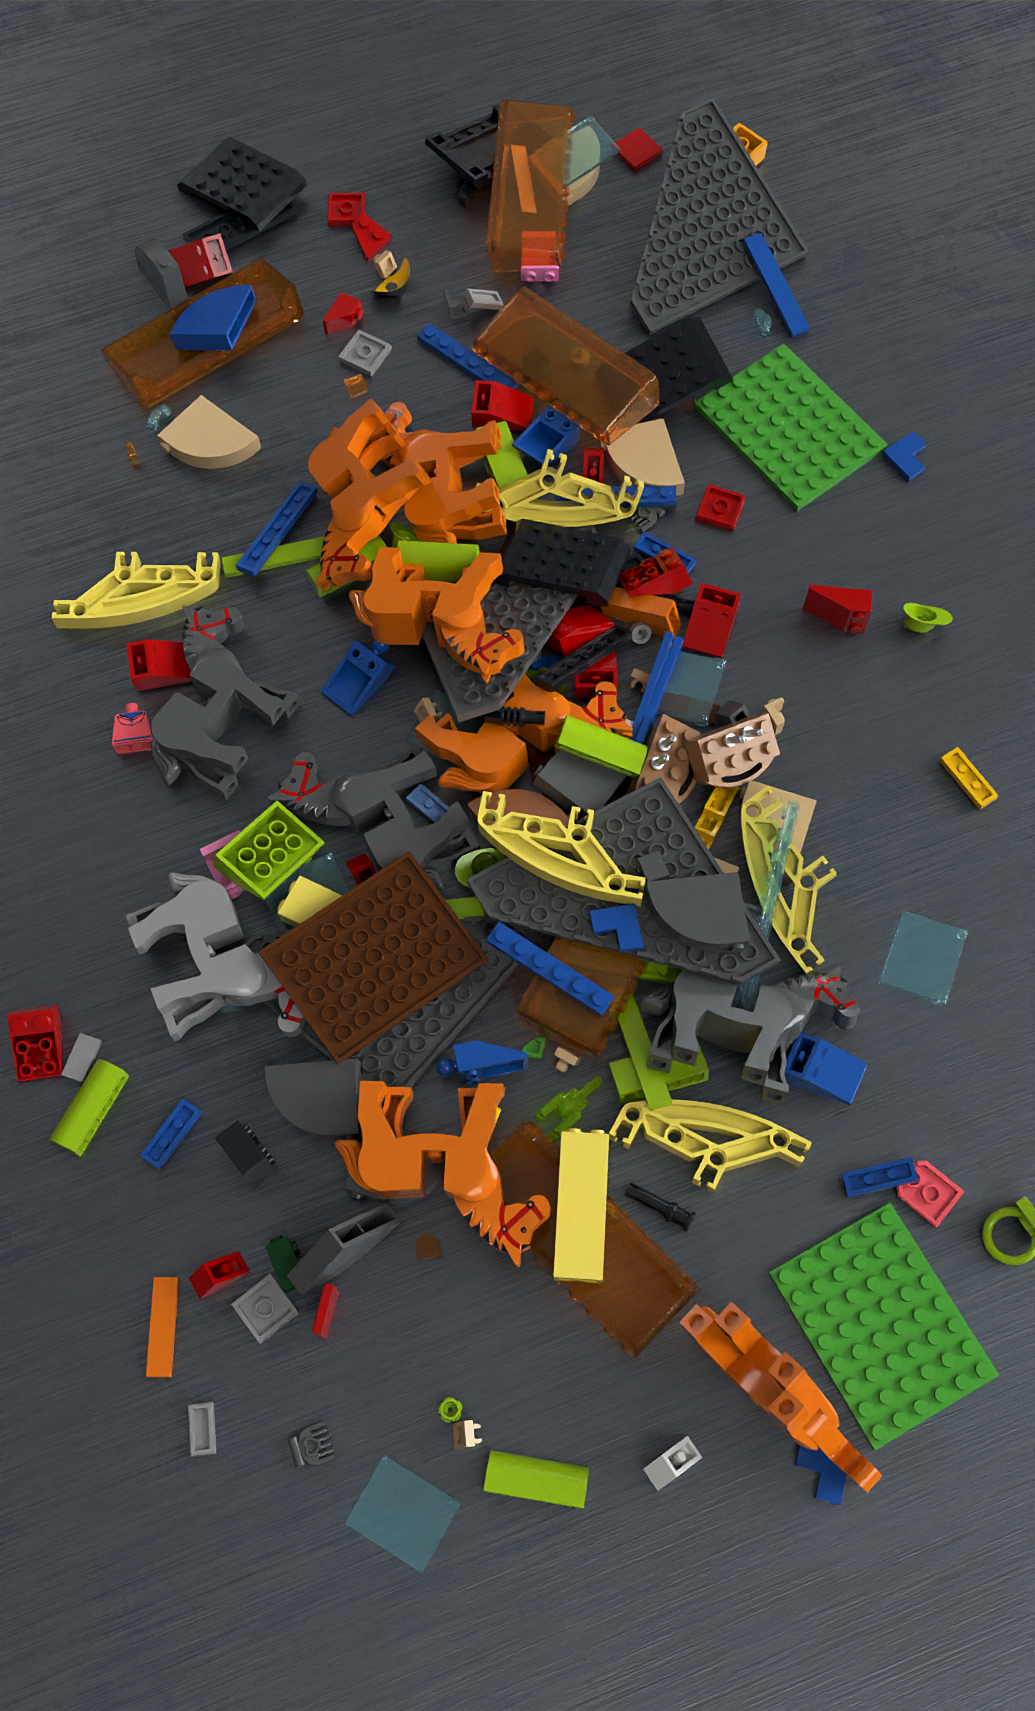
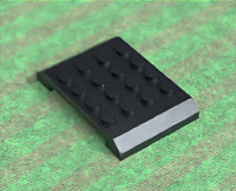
(470, 148)
(244, 182)
(683, 363)
(563, 560)

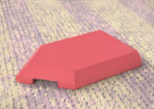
(932, 1195)

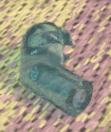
(764, 321)
(154, 417)

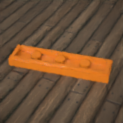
(162, 1327)

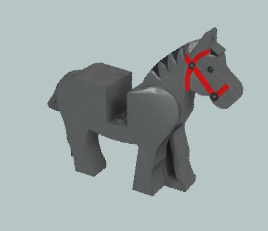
(187, 731)
(372, 796)
(705, 1009)

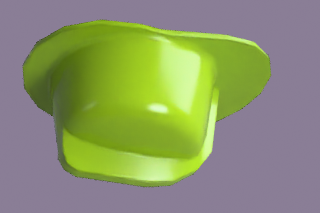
(401, 532)
(924, 618)
(476, 862)

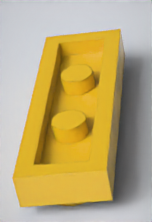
(968, 778)

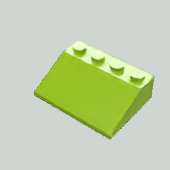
(267, 851)

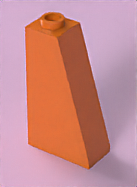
(654, 611)

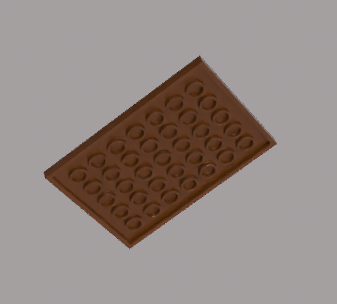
(373, 957)

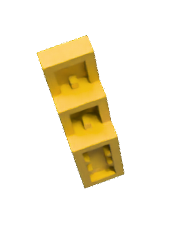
(715, 813)

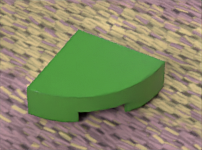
(535, 1048)

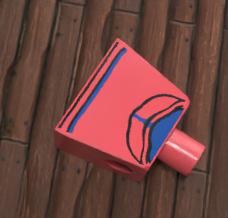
(132, 731)

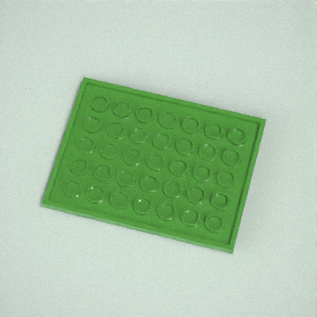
(790, 426)
(883, 1326)

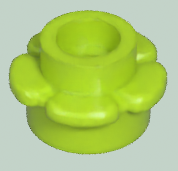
(447, 1416)

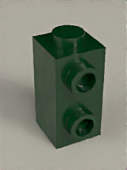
(283, 1258)

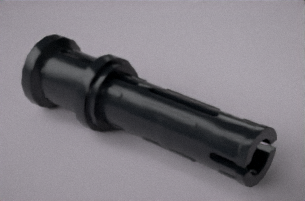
(670, 1211)

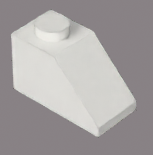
(672, 1463)

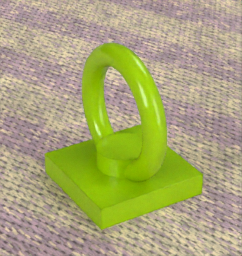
(1026, 1216)

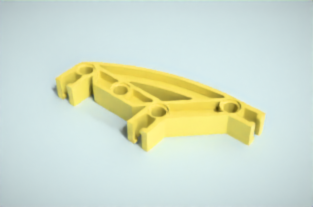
(585, 510)
(112, 605)
(759, 840)
(588, 876)
(752, 1134)

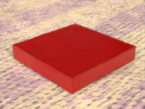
(638, 149)
(345, 208)
(720, 507)
(325, 1311)

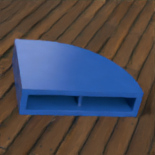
(214, 320)

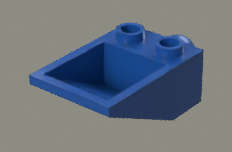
(548, 431)
(353, 678)
(482, 1060)
(826, 1071)

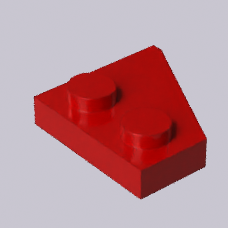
(369, 235)

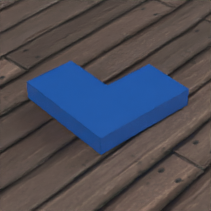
(902, 455)
(623, 921)
(831, 1477)

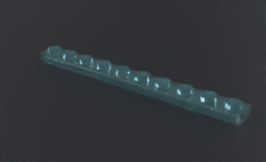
(769, 900)

